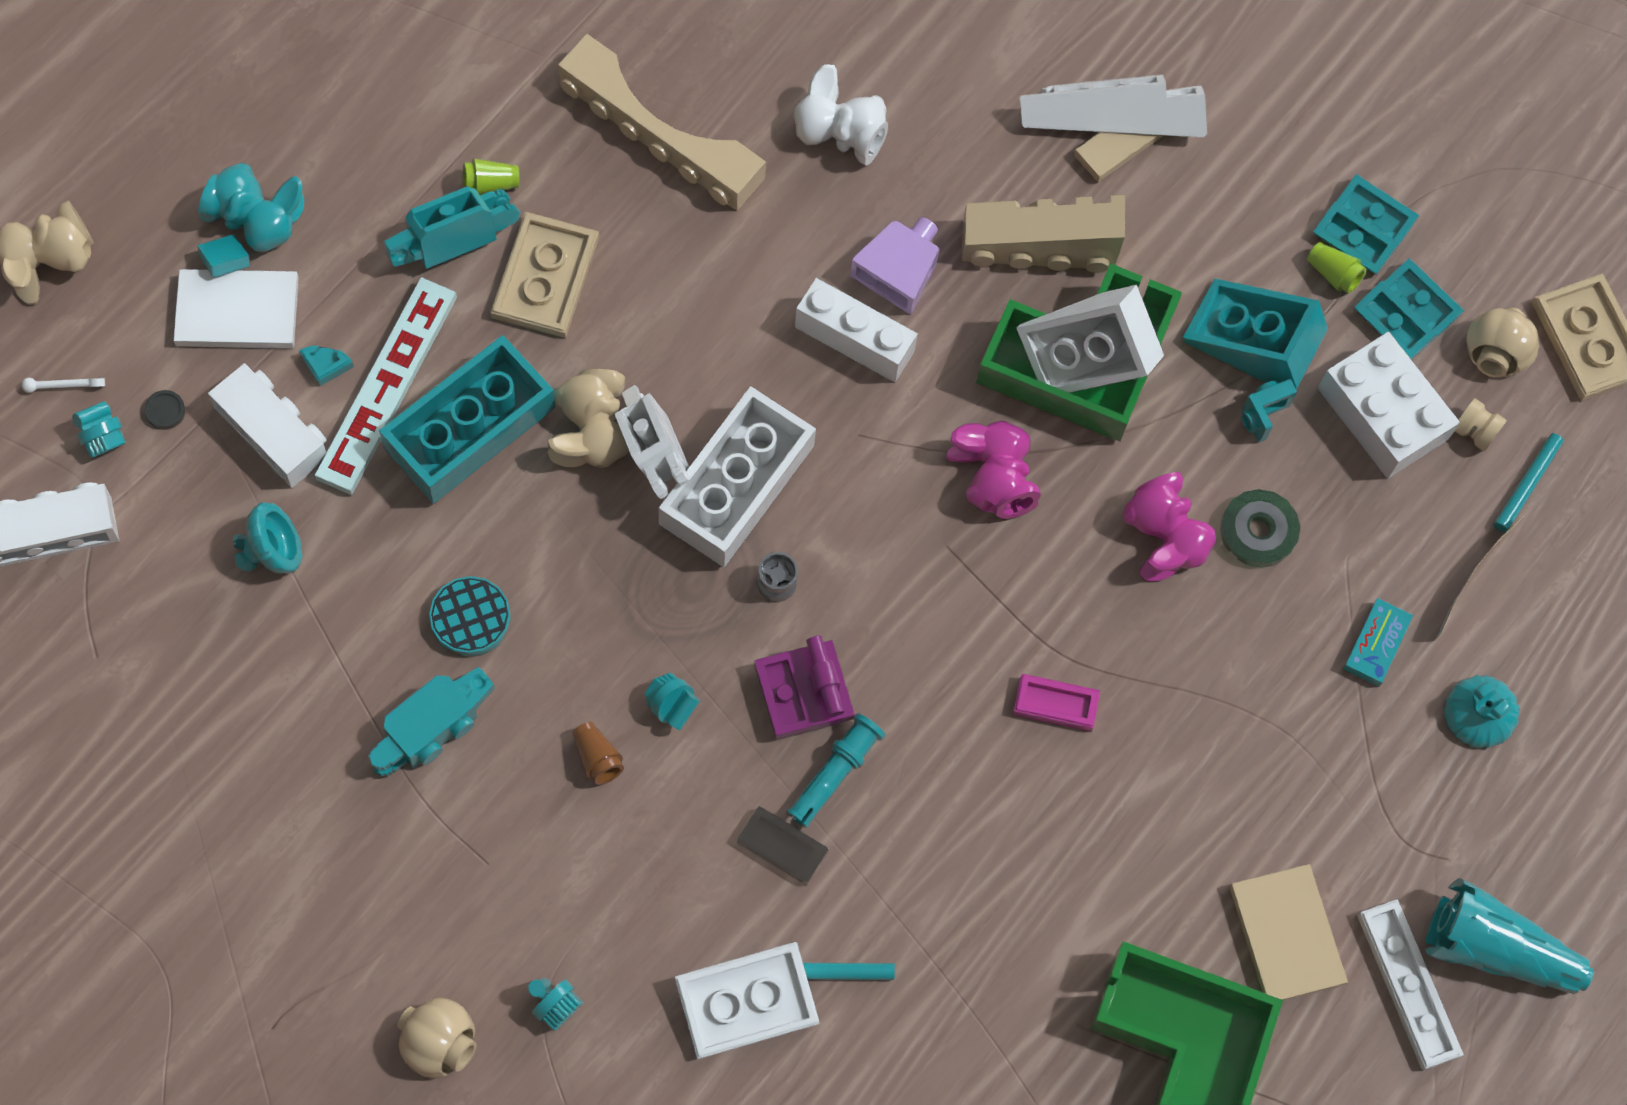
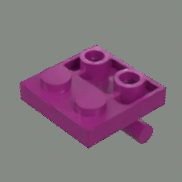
(804, 688)

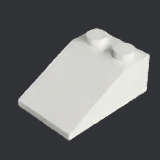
(1093, 341)

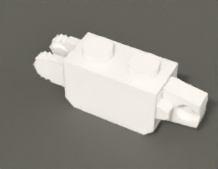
(652, 441)

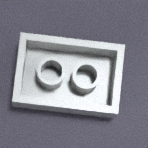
(1388, 405)

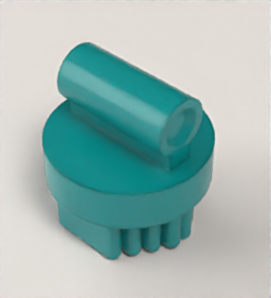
(98, 429)
(671, 700)
(556, 1004)

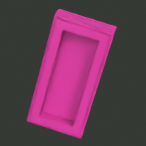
(1056, 702)

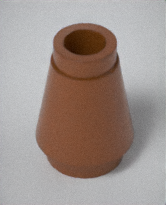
(597, 754)

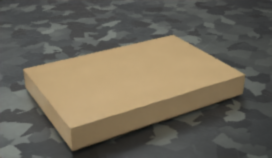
(545, 275)
(1587, 334)
(1288, 933)

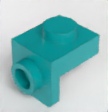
(1265, 401)

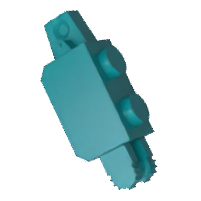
(451, 226)
(430, 720)

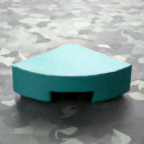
(325, 362)

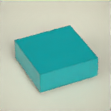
(223, 255)

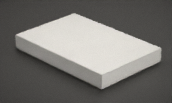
(236, 309)
(747, 1000)

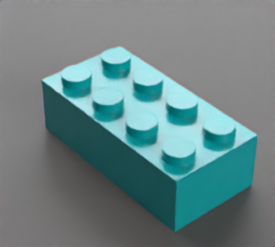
(468, 419)

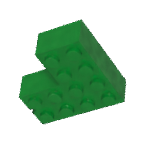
(1099, 408)
(1198, 1020)

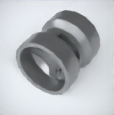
(778, 568)

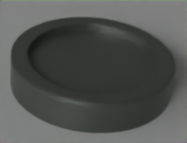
(165, 409)

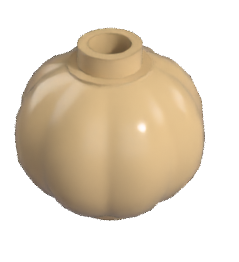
(1502, 342)
(436, 1037)

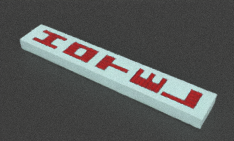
(386, 386)

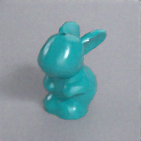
(240, 201)

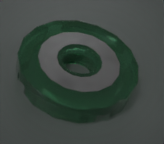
(1272, 510)

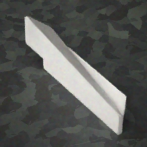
(1118, 106)

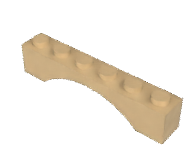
(720, 166)

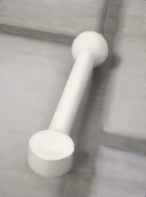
(29, 385)

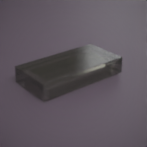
(782, 845)

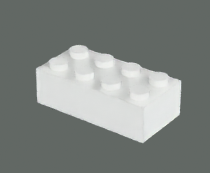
(737, 476)

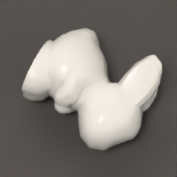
(853, 124)

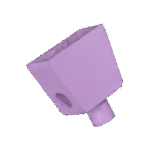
(898, 262)

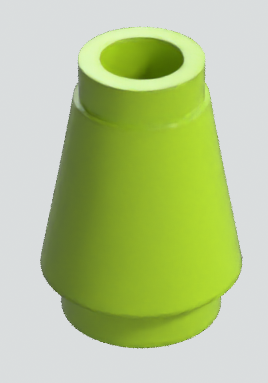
(489, 175)
(1338, 268)

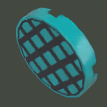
(470, 616)

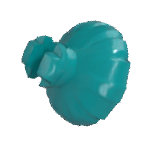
(268, 540)
(1473, 720)

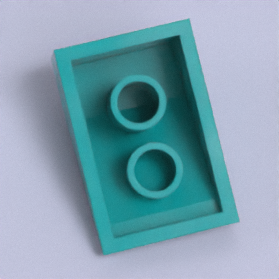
(1258, 330)

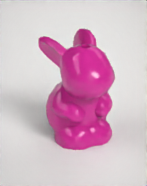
(1001, 481)
(1163, 514)

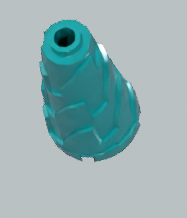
(1498, 940)

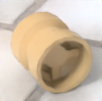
(1480, 424)

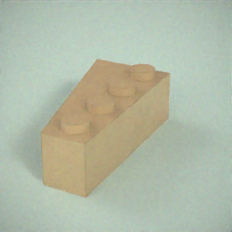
(1045, 234)

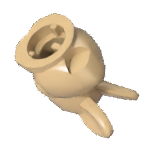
(55, 242)
(591, 405)

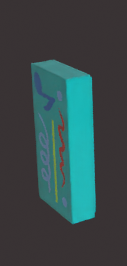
(1378, 642)

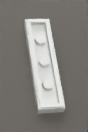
(1410, 985)

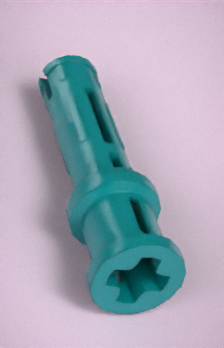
(846, 755)

